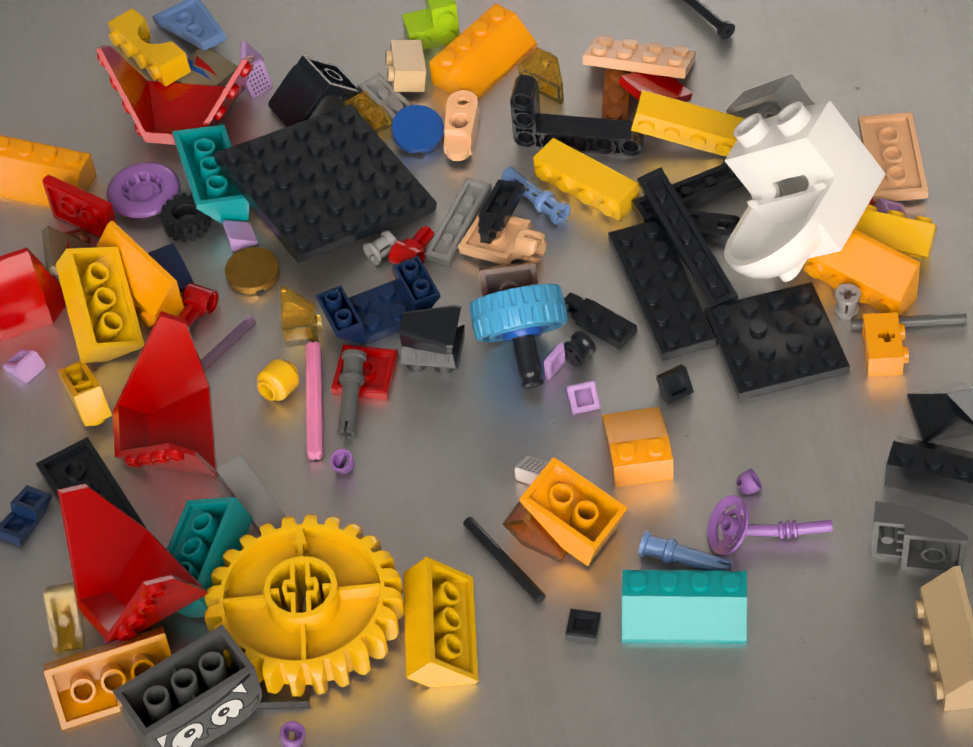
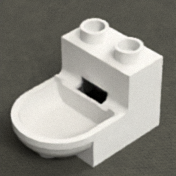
(805, 186)

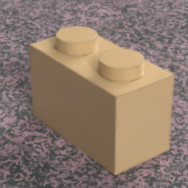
(406, 65)

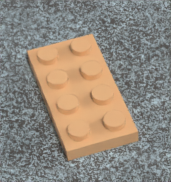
(639, 57)
(896, 149)

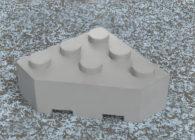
(769, 98)

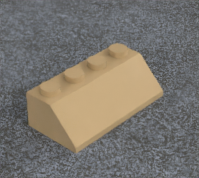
(949, 635)

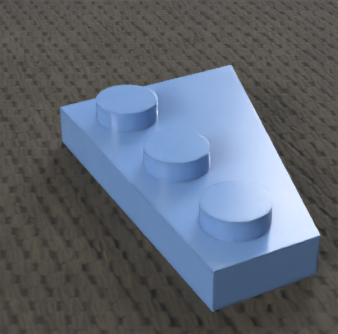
(192, 23)

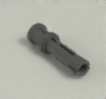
(351, 380)

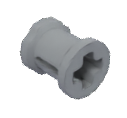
(379, 248)
(853, 307)

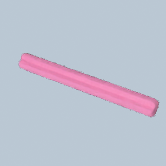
(314, 414)

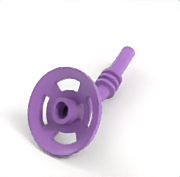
(740, 527)

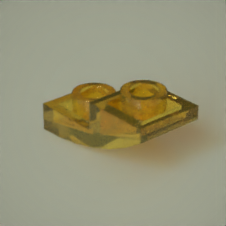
(372, 113)

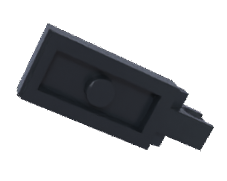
(499, 209)
(600, 320)

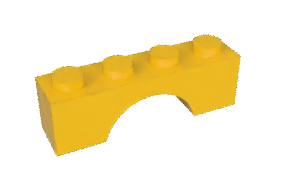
(162, 61)

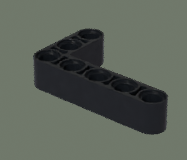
(583, 134)

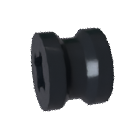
(579, 348)

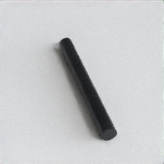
(504, 560)

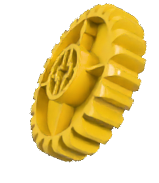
(332, 635)

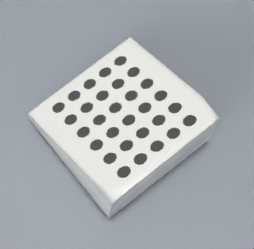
(529, 469)

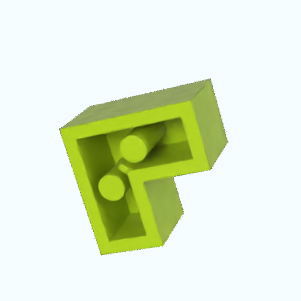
(434, 25)

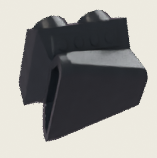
(432, 339)

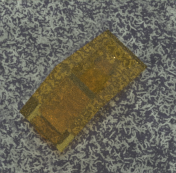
(546, 71)
(298, 318)
(64, 617)

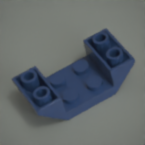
(379, 310)

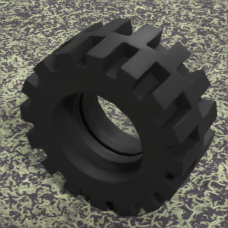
(187, 228)

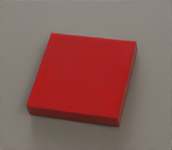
(657, 84)
(377, 370)

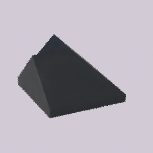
(943, 412)

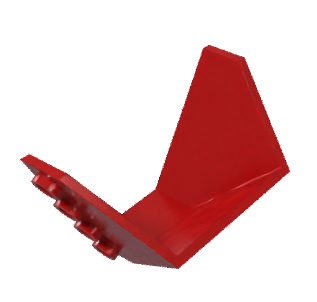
(171, 108)
(166, 405)
(120, 567)

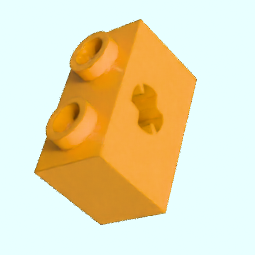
(883, 344)

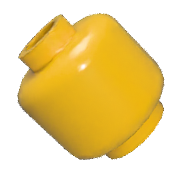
(277, 380)

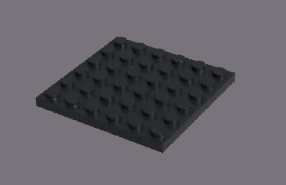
(324, 182)

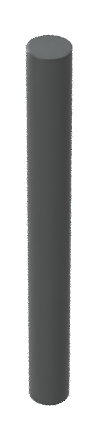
(922, 320)

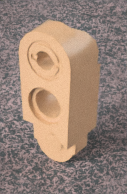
(461, 125)

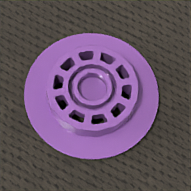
(142, 189)

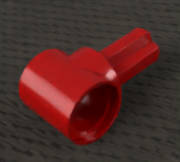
(412, 247)
(198, 301)

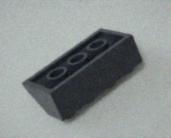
(930, 469)

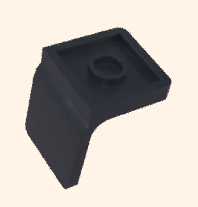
(307, 86)

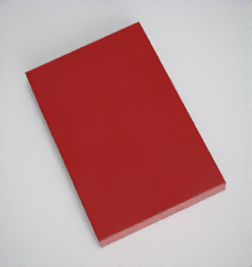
(78, 206)

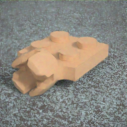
(513, 243)

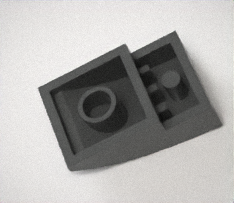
(917, 539)

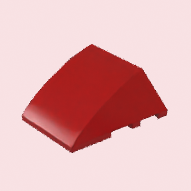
(27, 294)

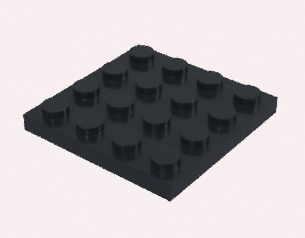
(776, 341)

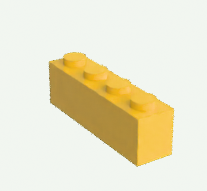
(685, 123)
(586, 179)
(903, 234)

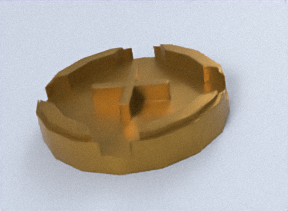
(252, 270)

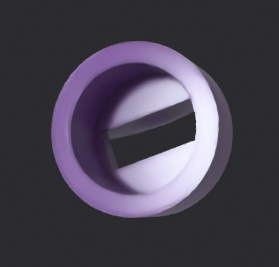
(339, 459)
(748, 482)
(299, 736)

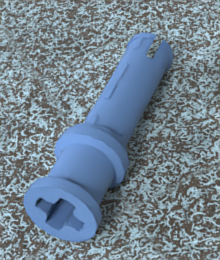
(541, 196)
(671, 551)

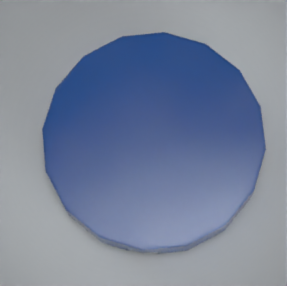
(417, 129)

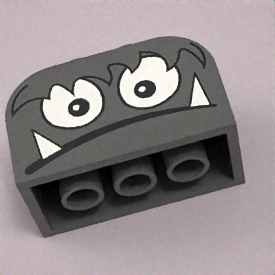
(191, 694)

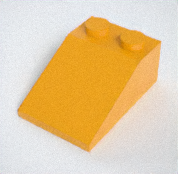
(638, 447)
(573, 510)

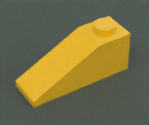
(85, 393)

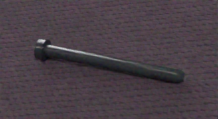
(724, 28)

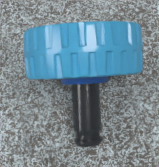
(519, 317)

